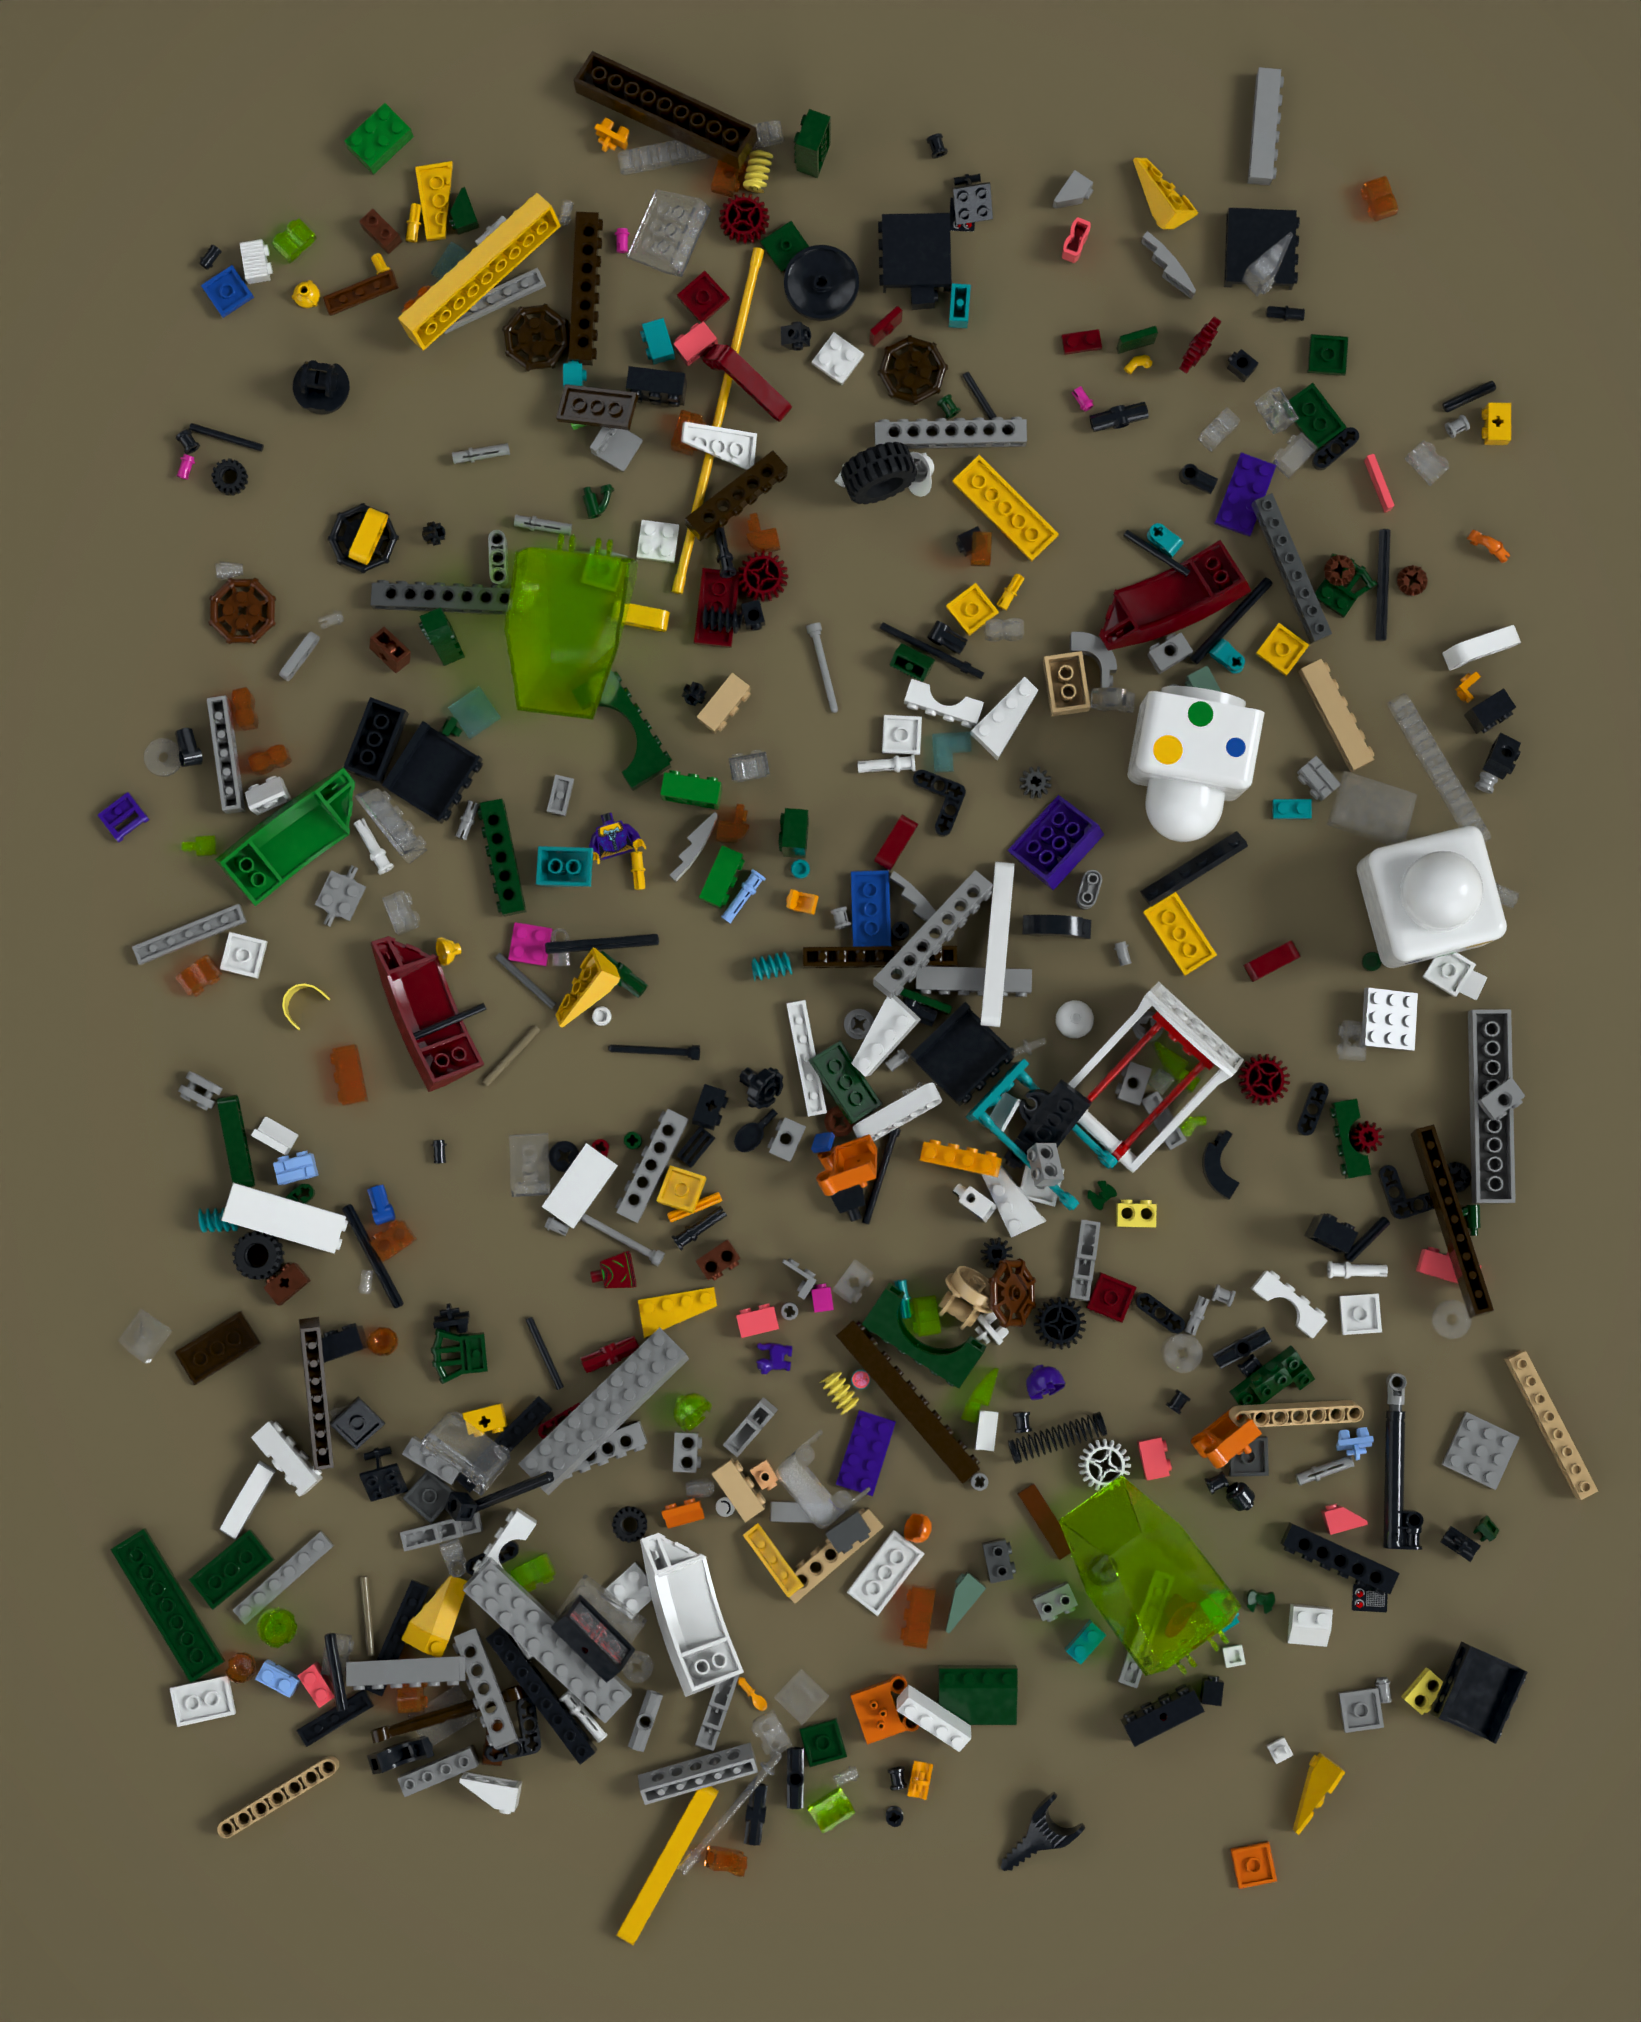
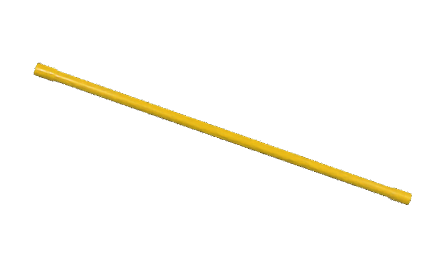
(755, 264)

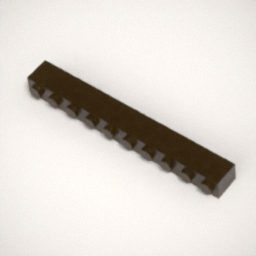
(1452, 1221)
(908, 1402)

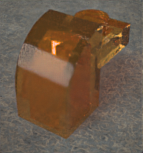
(763, 540)
(981, 549)
(733, 831)
(726, 1859)

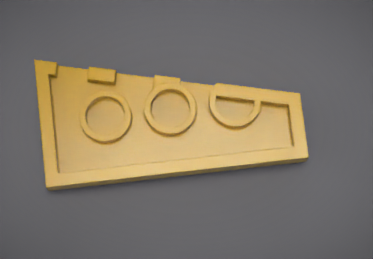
(434, 193)
(674, 1308)

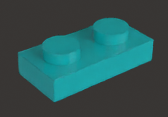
(1291, 808)

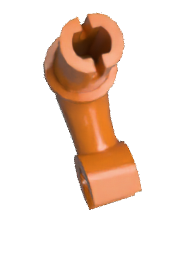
(1495, 547)

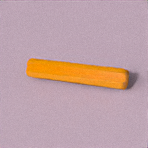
(702, 1204)

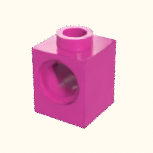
(822, 1298)

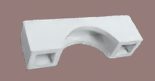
(920, 697)
(1308, 1319)
(518, 1526)

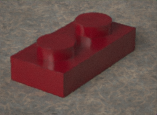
(1081, 342)

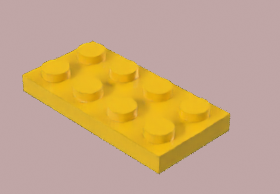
(1179, 933)

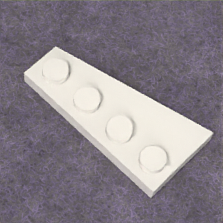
(727, 444)
(1012, 1204)

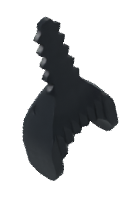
(1041, 1835)

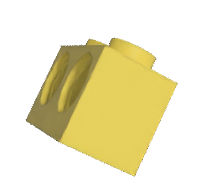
(1136, 1219)
(1420, 1687)

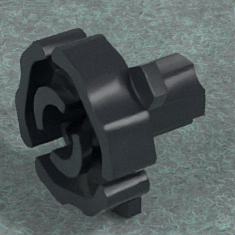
(762, 1086)

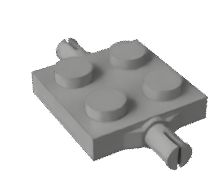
(340, 895)

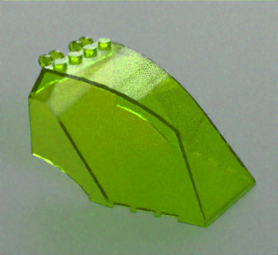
(566, 625)
(1147, 1577)

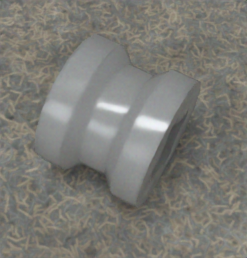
(1486, 782)

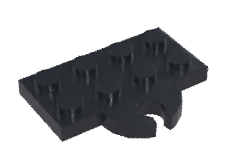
(1053, 1114)

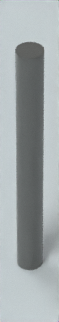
(525, 980)

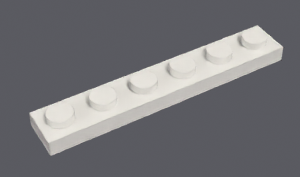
(805, 1051)

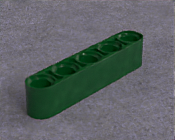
(235, 1140)

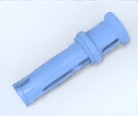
(748, 887)

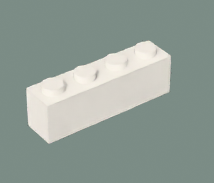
(934, 1718)

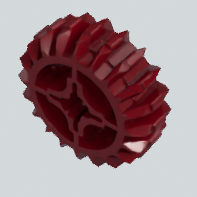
(733, 229)
(767, 561)
(1268, 1087)

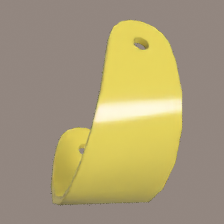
(290, 993)

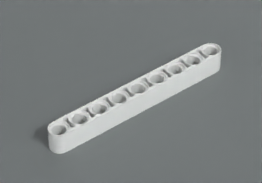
(997, 944)

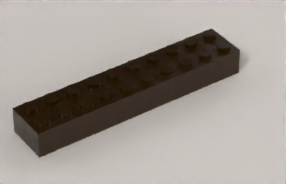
(665, 110)

